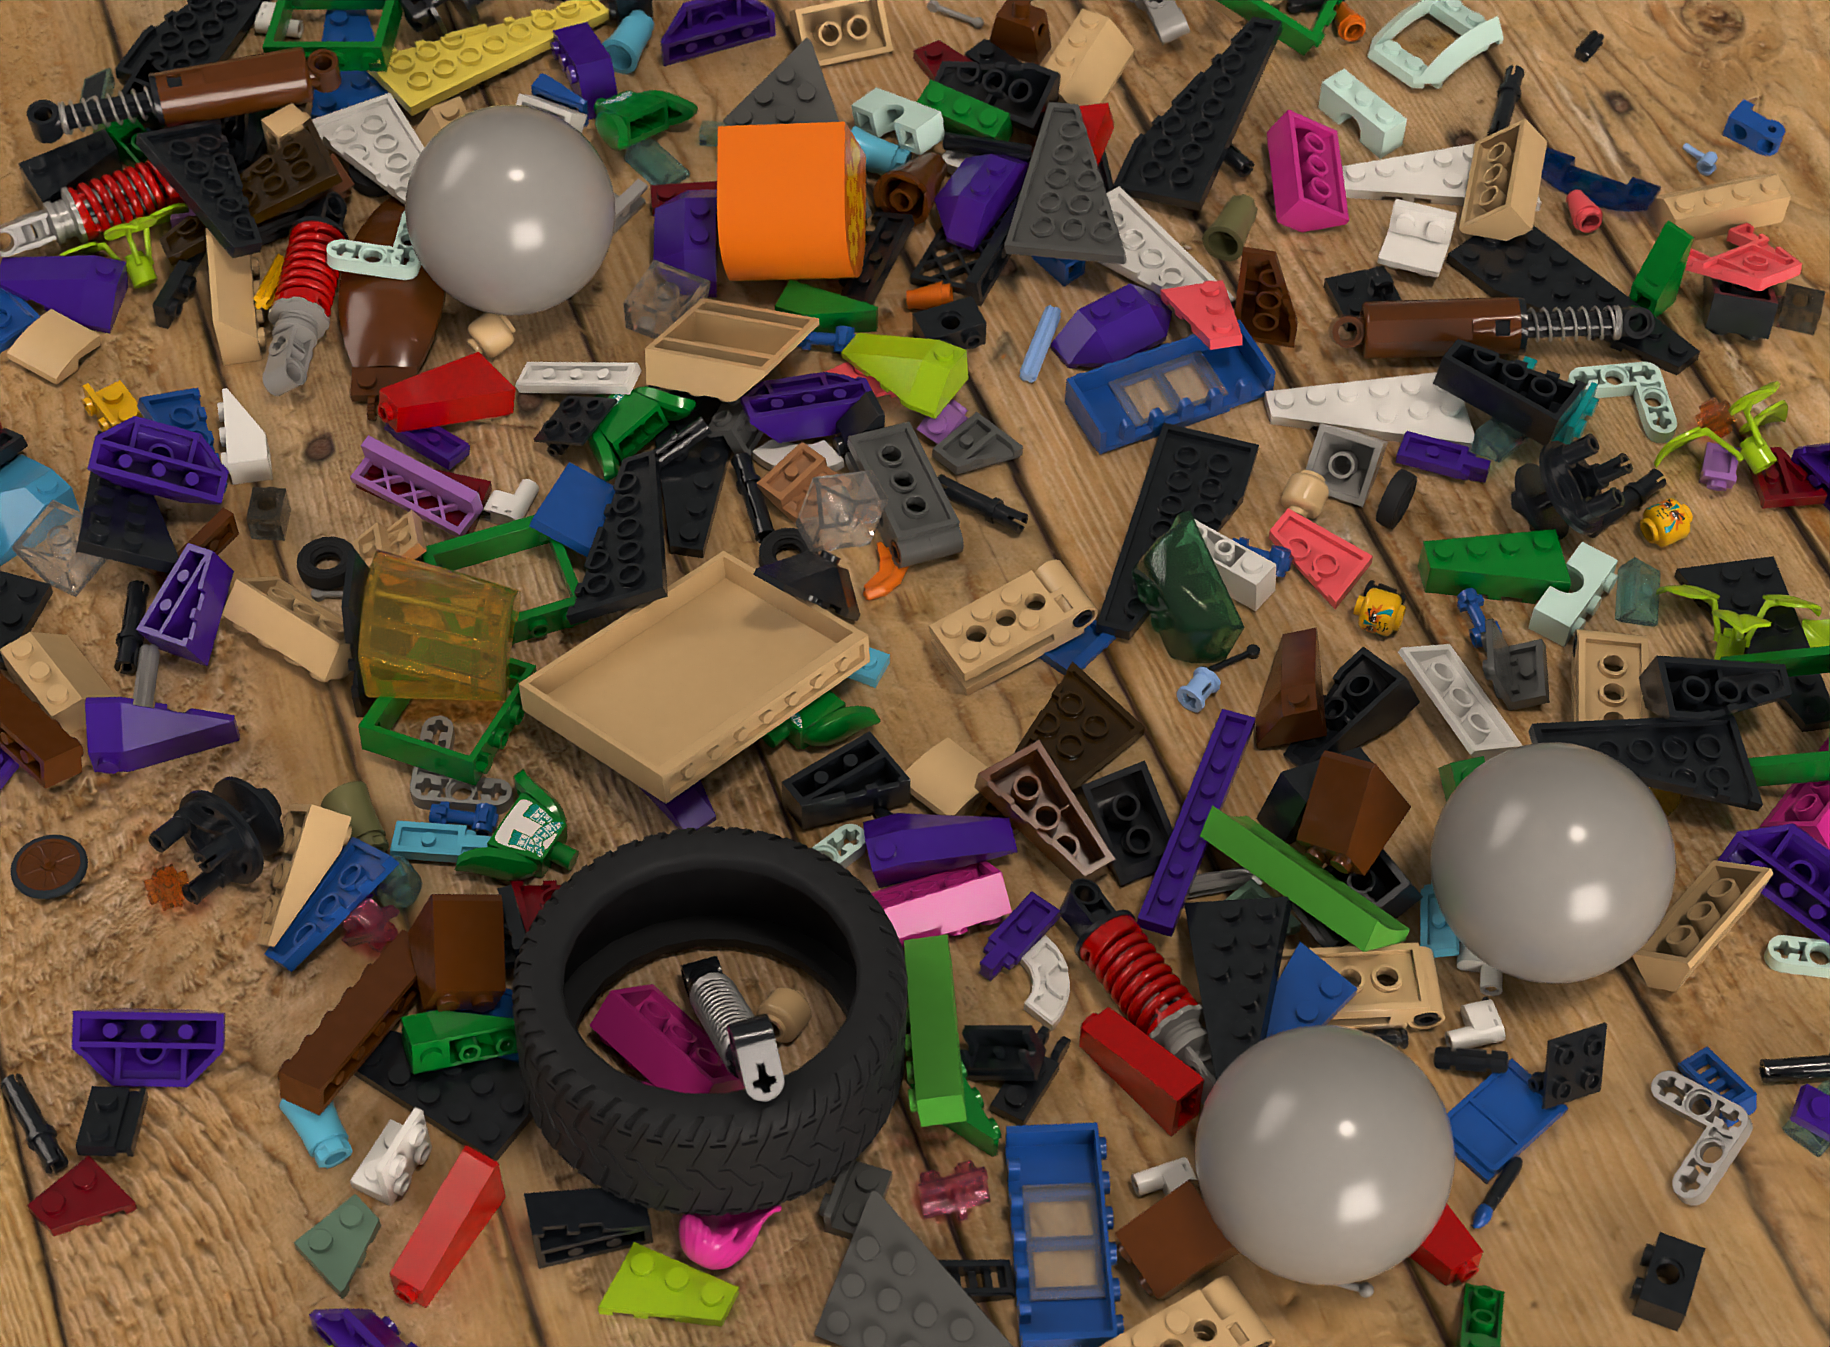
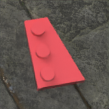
(1207, 311)
(1321, 556)

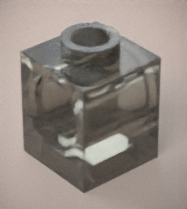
(1799, 308)
(268, 513)

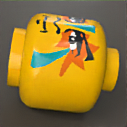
(1666, 522)
(1379, 612)

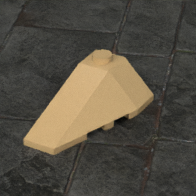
(309, 849)

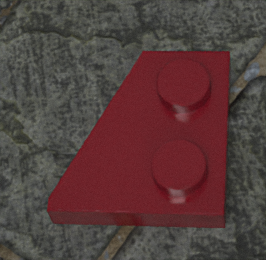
(1785, 484)
(80, 1199)

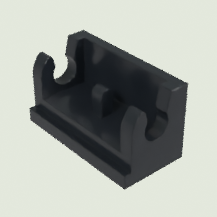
(1002, 1052)

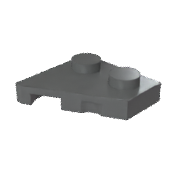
(975, 446)

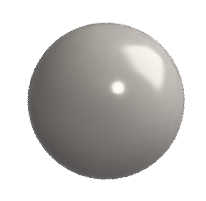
(510, 210)
(1553, 863)
(1324, 1155)

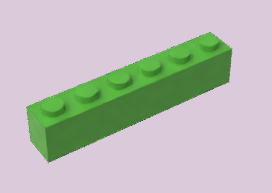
(934, 1033)

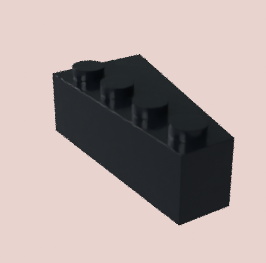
(1509, 390)

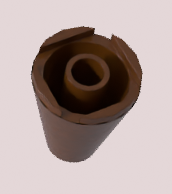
(912, 187)

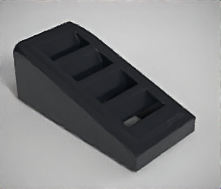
(971, 1268)

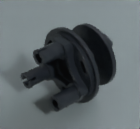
(423, 15)
(1567, 488)
(225, 832)

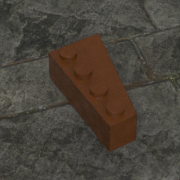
(1046, 812)

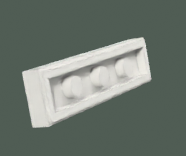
(578, 377)

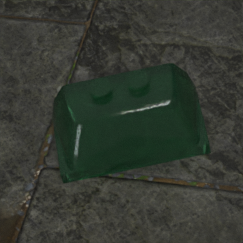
(1187, 595)

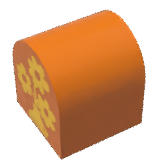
(791, 201)

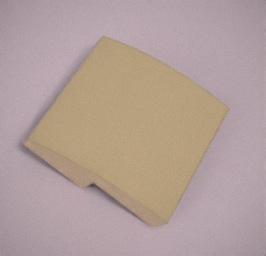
(53, 346)
(402, 539)
(946, 779)

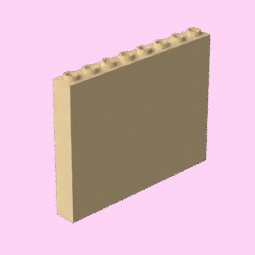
(694, 676)

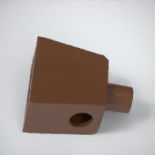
(1022, 31)

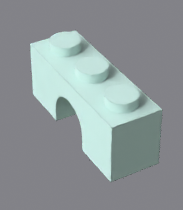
(1379, 123)
(915, 124)
(1562, 613)

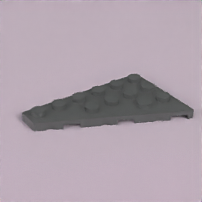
(789, 95)
(1063, 197)
(899, 1292)

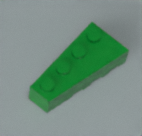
(1495, 565)

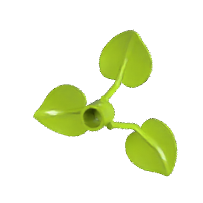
(138, 265)
(1754, 448)
(1732, 640)

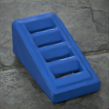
(553, 91)
(1739, 1090)

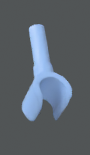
(1705, 161)

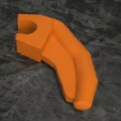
(886, 578)

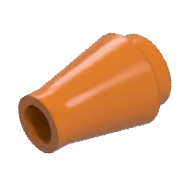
(1349, 23)
(929, 296)

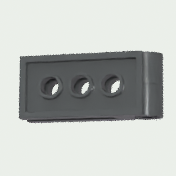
(918, 514)

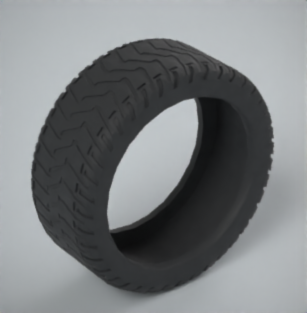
(683, 894)

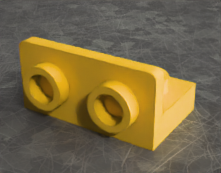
(110, 404)

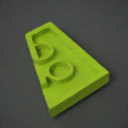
(667, 1289)

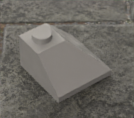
(1346, 462)

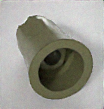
(1231, 228)
(355, 801)

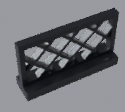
(980, 273)

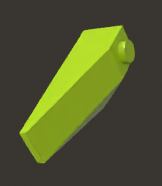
(915, 369)

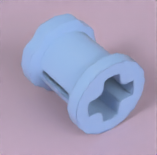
(1198, 689)

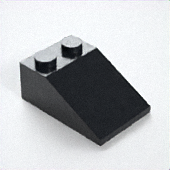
(1738, 309)
(1128, 819)
(1382, 885)

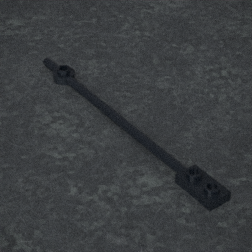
(181, 281)

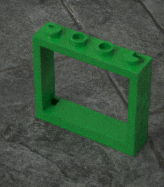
(1293, 33)
(350, 54)
(503, 541)
(378, 738)
(1801, 766)

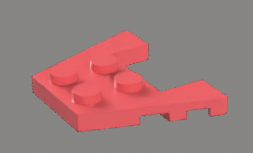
(1749, 265)

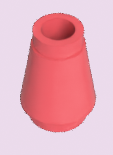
(1584, 212)

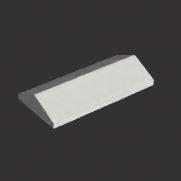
(1460, 700)

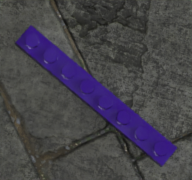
(1186, 847)

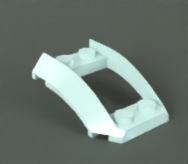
(1474, 39)

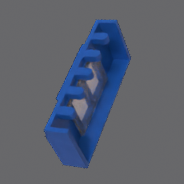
(1168, 385)
(1061, 1236)

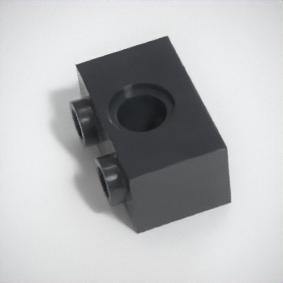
(953, 323)
(1664, 1302)

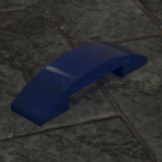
(1606, 193)

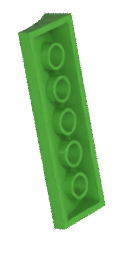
(1303, 881)

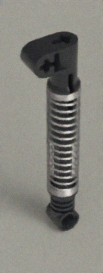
(740, 1038)

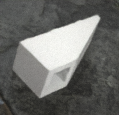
(245, 442)
(1245, 573)

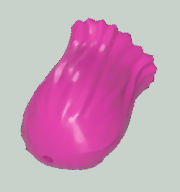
(721, 1240)

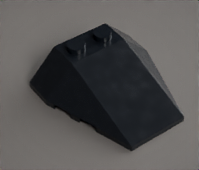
(352, 604)

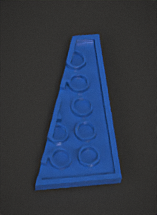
(355, 85)

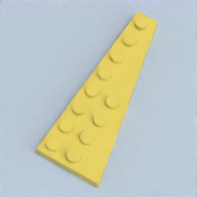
(469, 56)

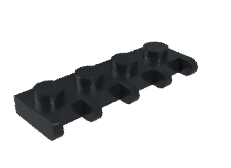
(879, 255)

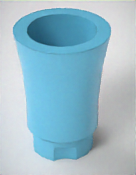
(629, 41)
(880, 154)
(322, 1135)

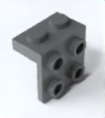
(1516, 670)

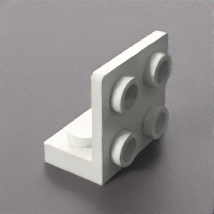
(1417, 238)
(393, 1159)

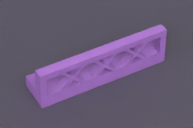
(422, 477)

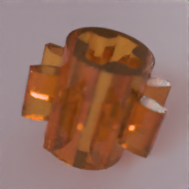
(1716, 417)
(166, 887)

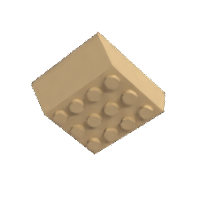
(723, 348)

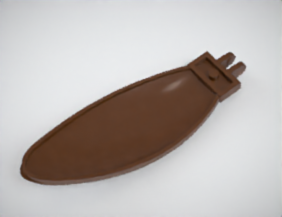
(386, 320)

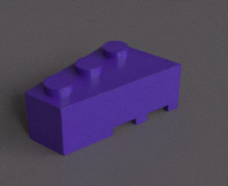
(585, 63)
(189, 605)

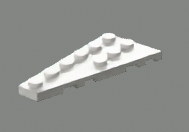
(375, 141)
(1426, 175)
(1151, 253)
(1375, 408)

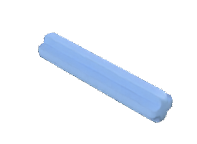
(1040, 344)

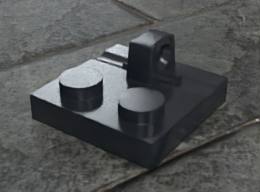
(1352, 289)
(513, 926)

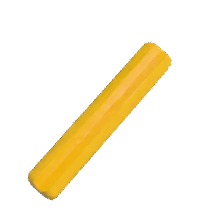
(266, 292)

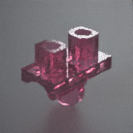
(370, 925)
(954, 1192)

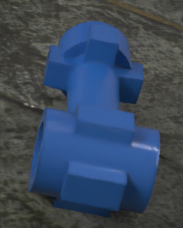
(839, 339)
(1278, 555)
(1470, 601)
(483, 820)

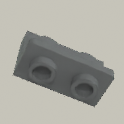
(735, 427)
(849, 1196)

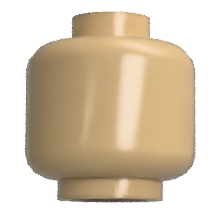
(490, 334)
(1305, 494)
(787, 1013)

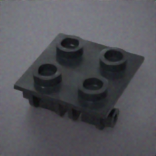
(573, 422)
(1571, 1067)

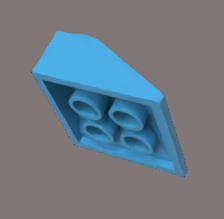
(24, 494)

